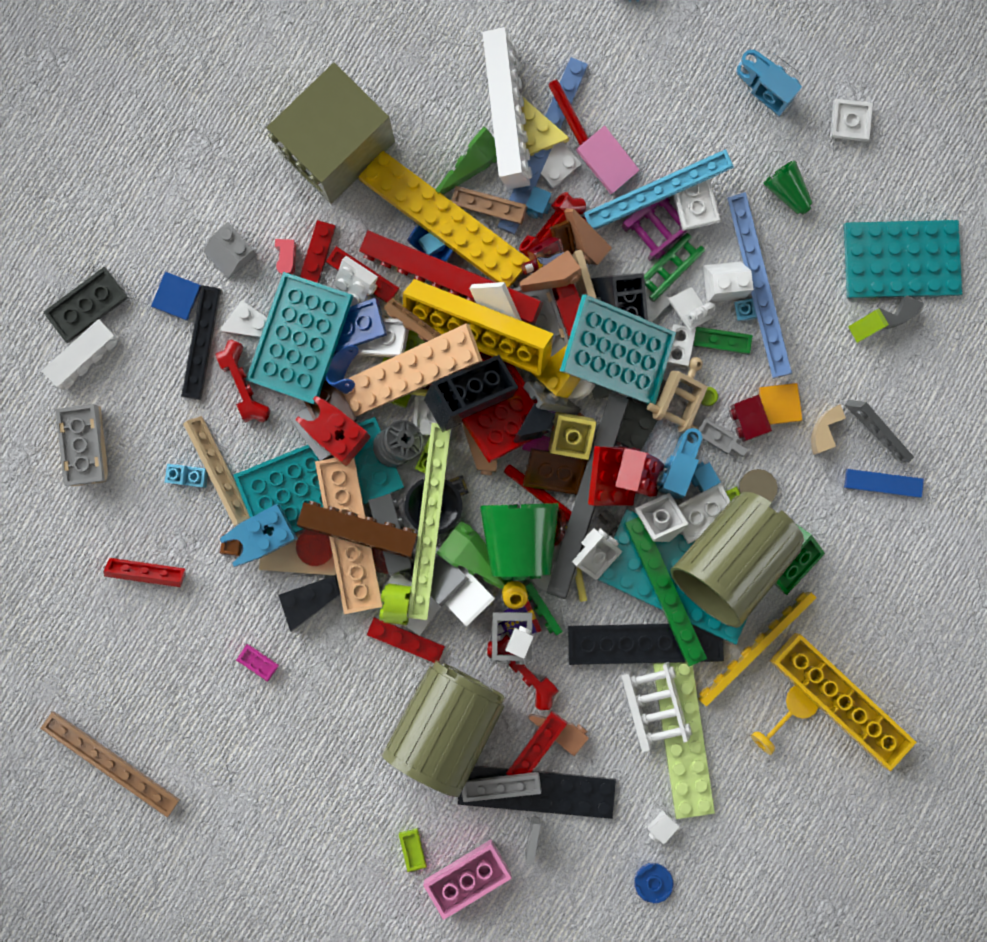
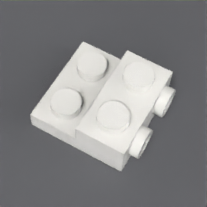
(355, 280)
(597, 554)

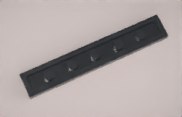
(201, 342)

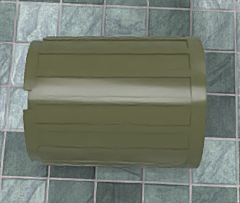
(738, 558)
(444, 729)

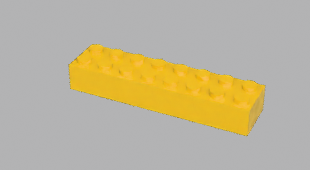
(493, 331)
(843, 701)

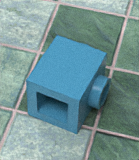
(538, 203)
(704, 477)

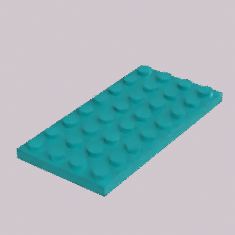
(294, 479)
(630, 577)

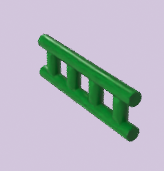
(682, 266)

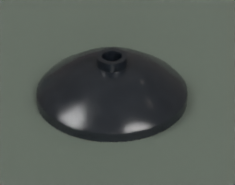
(450, 509)

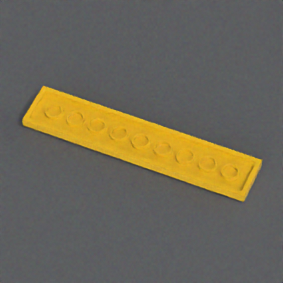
(443, 219)

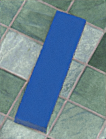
(883, 483)

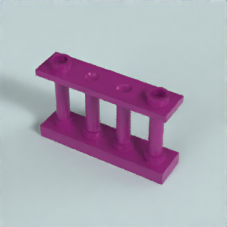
(633, 223)

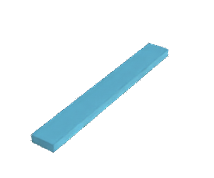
(659, 190)

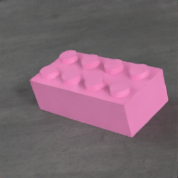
(467, 879)

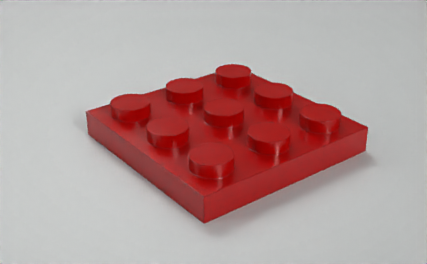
(604, 478)

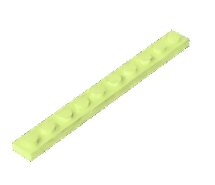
(429, 523)

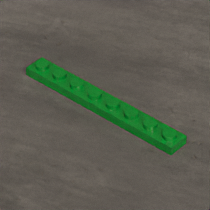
(665, 592)

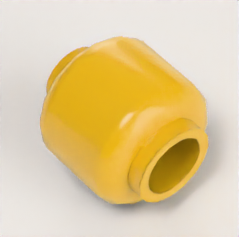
(514, 595)

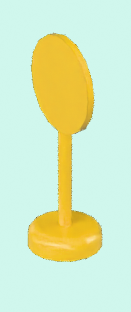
(798, 705)

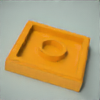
(781, 403)

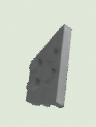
(548, 400)

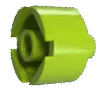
(396, 604)

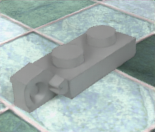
(721, 438)

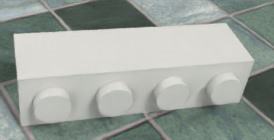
(80, 355)

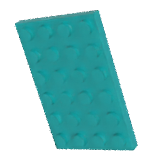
(902, 259)
(299, 337)
(617, 350)

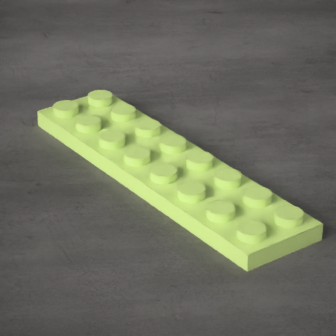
(688, 759)

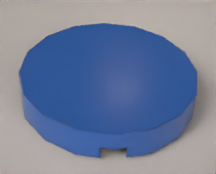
(653, 883)

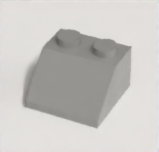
(229, 250)

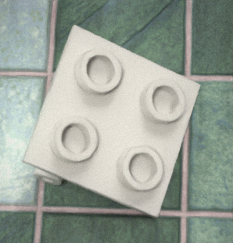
(691, 308)

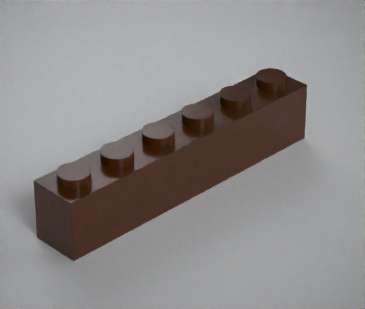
(357, 530)

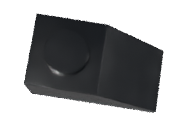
(535, 425)

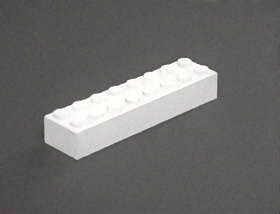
(506, 108)

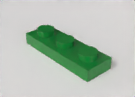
(722, 340)
(542, 610)

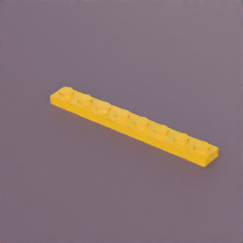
(735, 667)

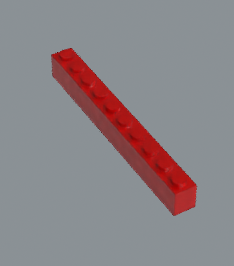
(438, 272)

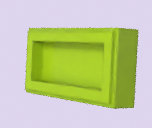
(868, 325)
(412, 850)

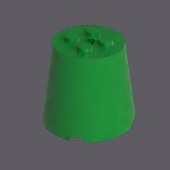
(520, 539)

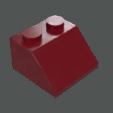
(750, 418)

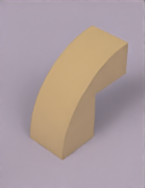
(821, 436)

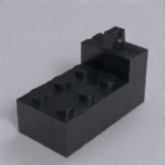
(623, 292)
(469, 392)

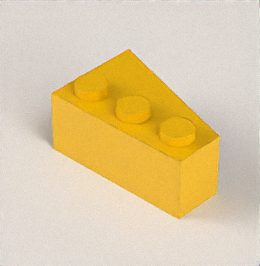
(556, 381)

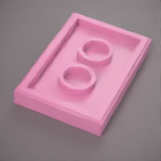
(607, 159)

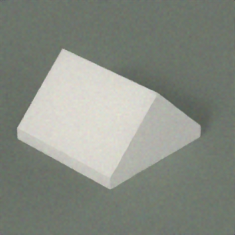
(662, 518)

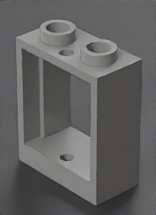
(510, 616)

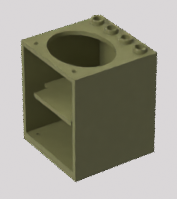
(331, 132)

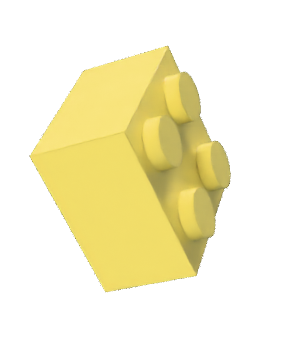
(572, 435)

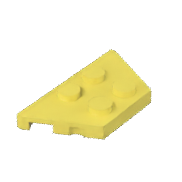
(540, 130)

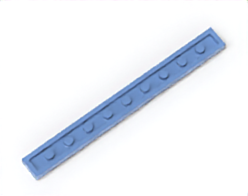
(570, 83)
(762, 293)

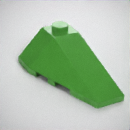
(478, 158)
(469, 550)

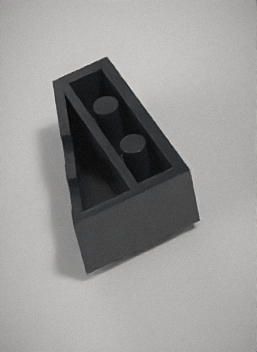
(308, 600)

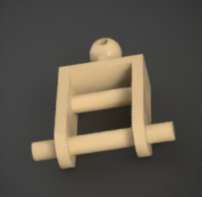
(671, 388)

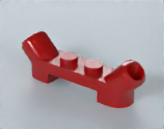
(559, 205)
(249, 408)
(545, 688)

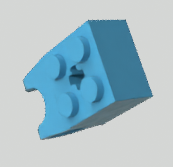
(769, 82)
(680, 465)
(255, 538)

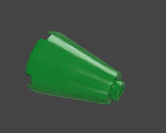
(790, 188)

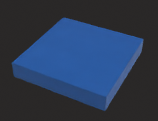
(176, 296)

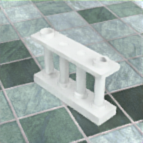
(641, 719)

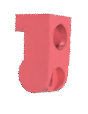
(287, 255)

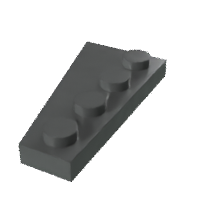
(878, 428)

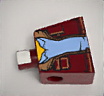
(542, 254)

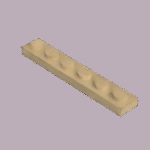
(217, 469)

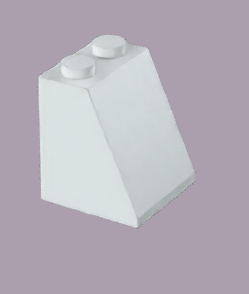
(727, 281)
(469, 599)

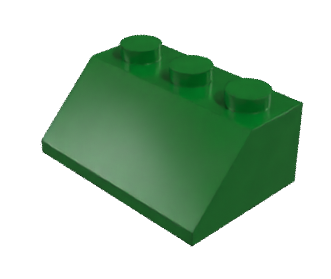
(802, 564)

